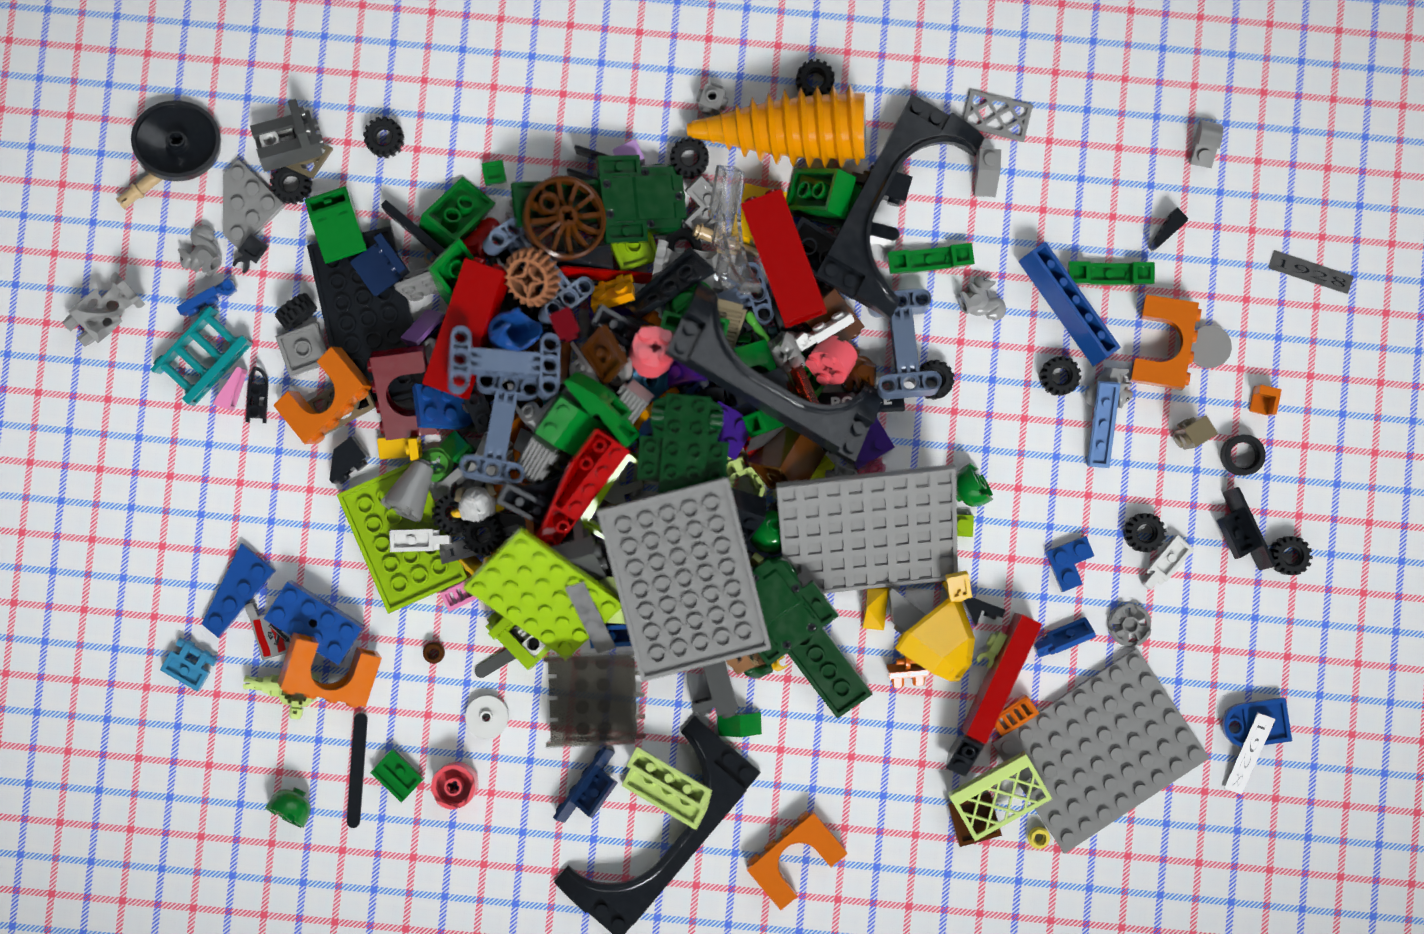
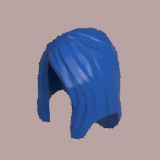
(513, 331)

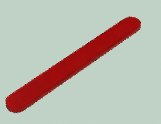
(604, 274)

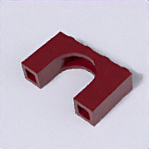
(387, 366)

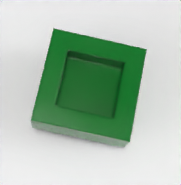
(494, 173)

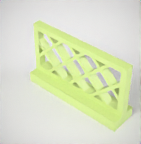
(986, 781)

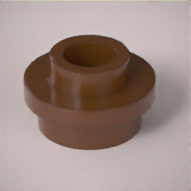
(427, 652)

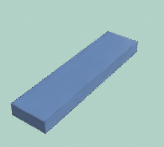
(1103, 424)

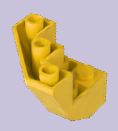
(941, 641)

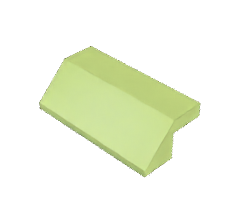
(667, 788)

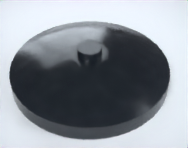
(176, 140)

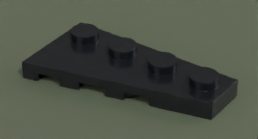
(671, 282)

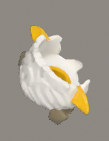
(476, 503)

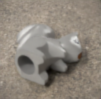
(204, 254)
(977, 301)
(785, 343)
(1113, 375)

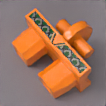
(906, 669)

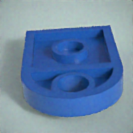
(439, 409)
(1246, 713)

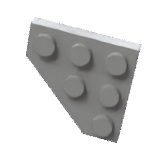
(246, 204)

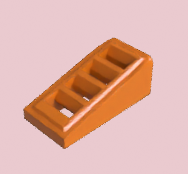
(1018, 722)

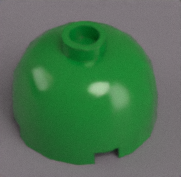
(972, 487)
(768, 534)
(290, 806)

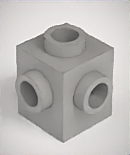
(708, 106)

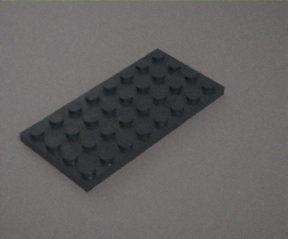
(358, 318)

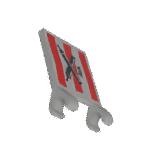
(269, 638)

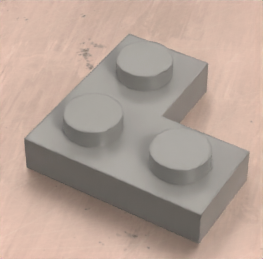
(700, 192)

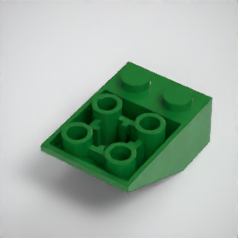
(335, 224)

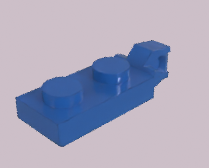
(208, 297)
(1065, 637)

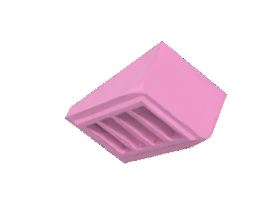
(231, 390)
(454, 589)

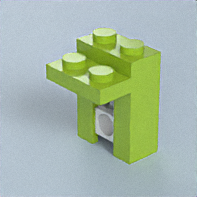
(501, 629)

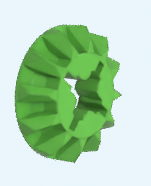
(434, 454)

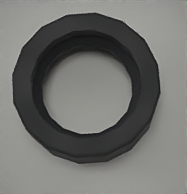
(1259, 450)

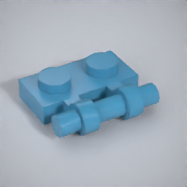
(185, 670)

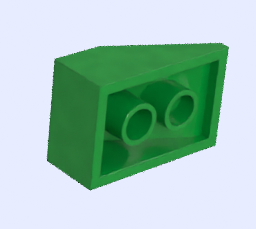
(820, 192)
(456, 213)
(447, 268)
(568, 424)

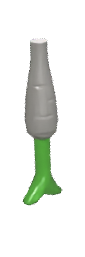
(777, 357)

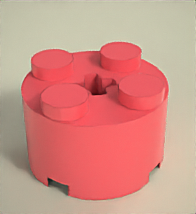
(648, 351)
(831, 361)
(466, 780)

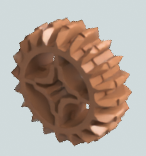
(537, 271)

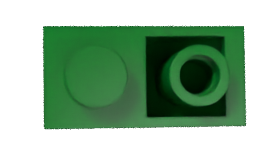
(457, 447)

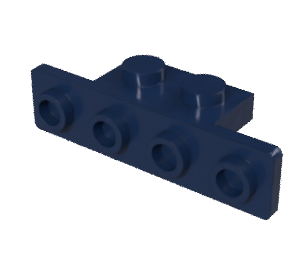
(590, 790)

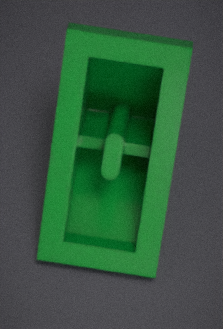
(740, 725)

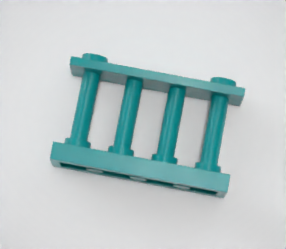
(223, 361)

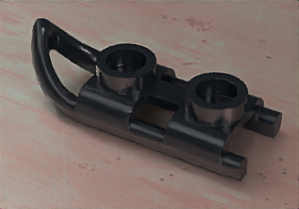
(257, 391)

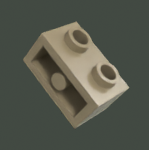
(1194, 432)

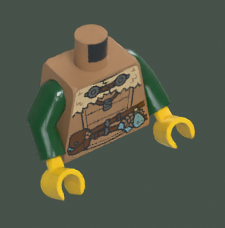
(754, 666)

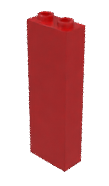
(783, 257)
(472, 305)
(1000, 678)

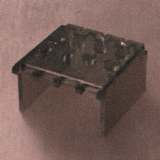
(593, 699)

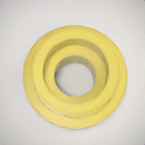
(1044, 840)

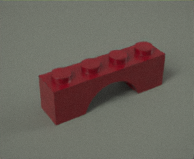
(565, 324)

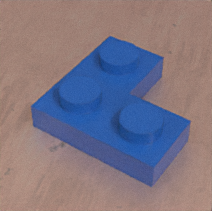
(1063, 561)

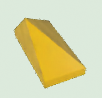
(875, 608)

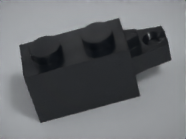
(897, 190)

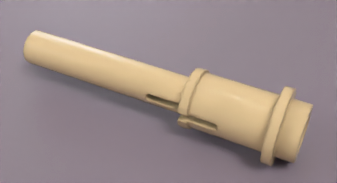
(705, 233)

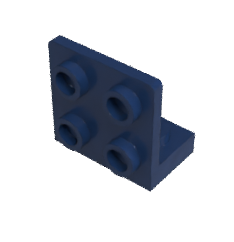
(379, 266)

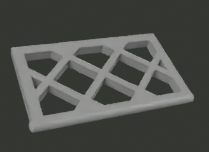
(1011, 105)

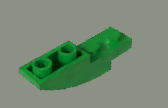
(599, 399)

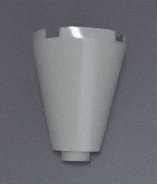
(410, 491)

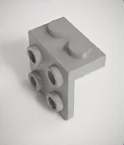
(417, 285)

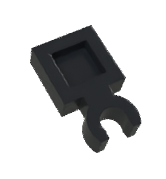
(252, 250)

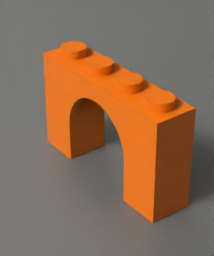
(1182, 317)
(349, 388)
(351, 689)
(807, 830)

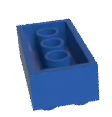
(334, 629)

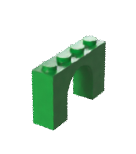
(758, 358)

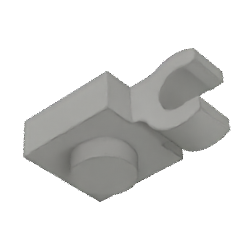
(454, 477)

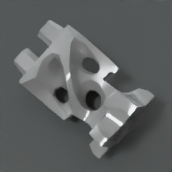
(666, 256)
(92, 318)

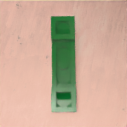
(930, 259)
(1112, 273)

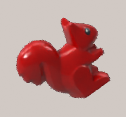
(476, 238)

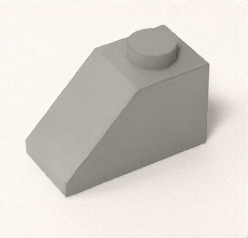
(987, 172)
(903, 612)

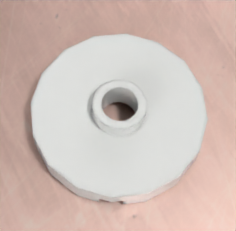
(498, 716)

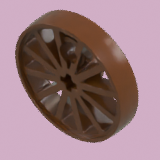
(556, 215)

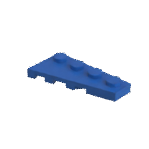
(240, 585)

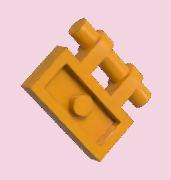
(613, 292)

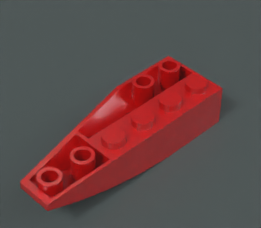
(580, 484)

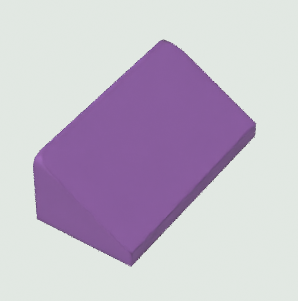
(422, 327)

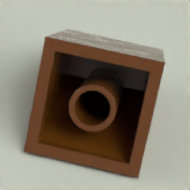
(835, 303)
(787, 458)

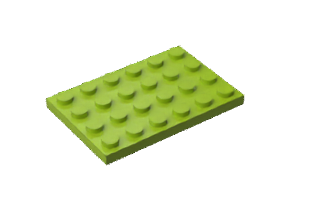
(397, 575)
(528, 587)

